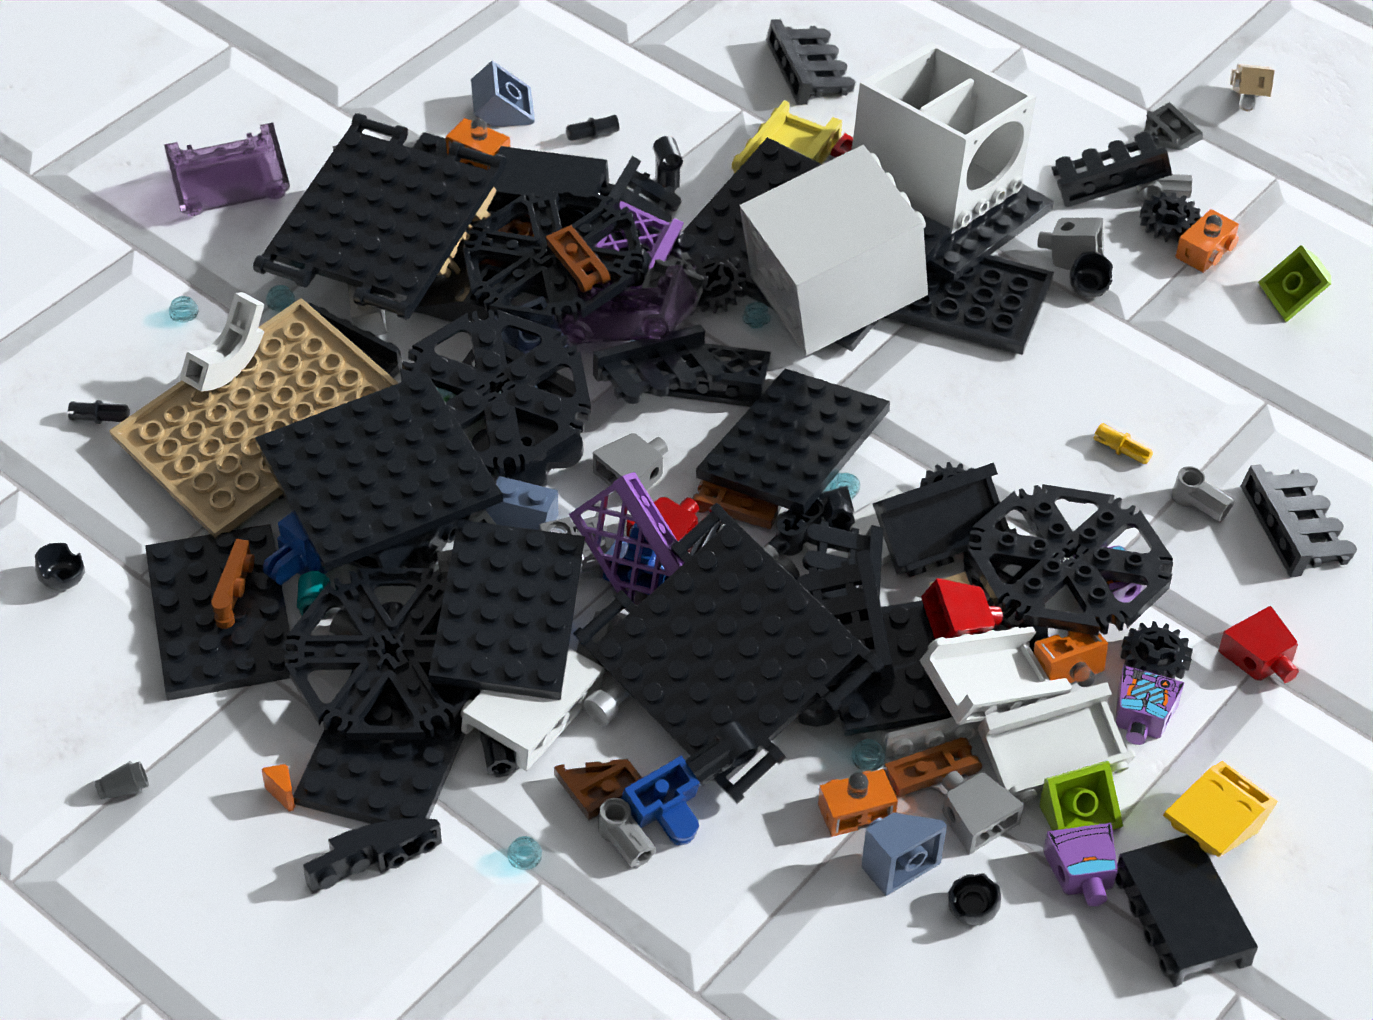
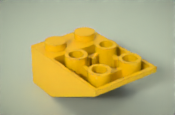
(1221, 810)

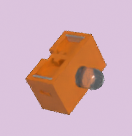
(477, 137)
(1207, 241)
(1072, 657)
(856, 801)

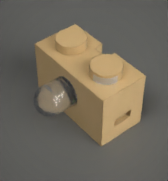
(1250, 82)

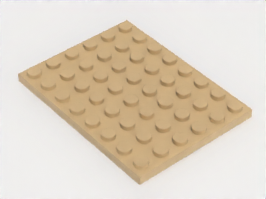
(205, 441)

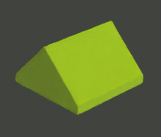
(1081, 798)

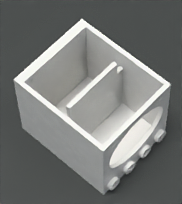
(946, 133)
(835, 248)

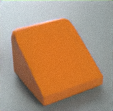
(278, 784)

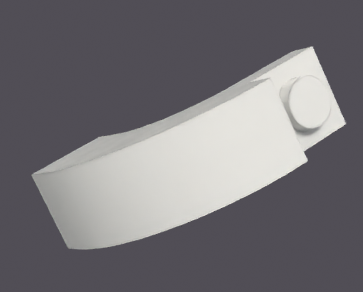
(231, 351)

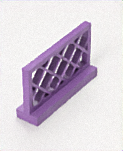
(663, 241)
(650, 524)

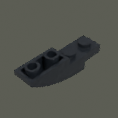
(382, 843)

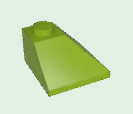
(1295, 282)

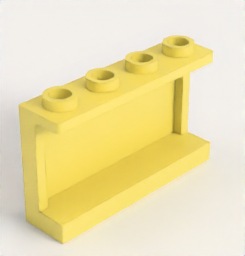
(796, 133)

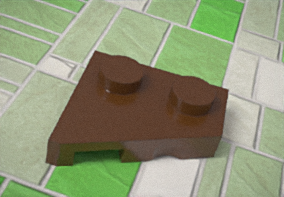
(596, 783)

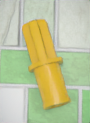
(1122, 443)

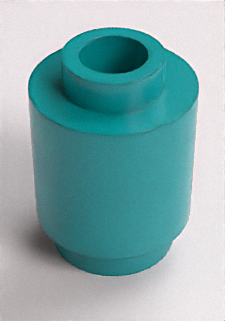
(309, 588)

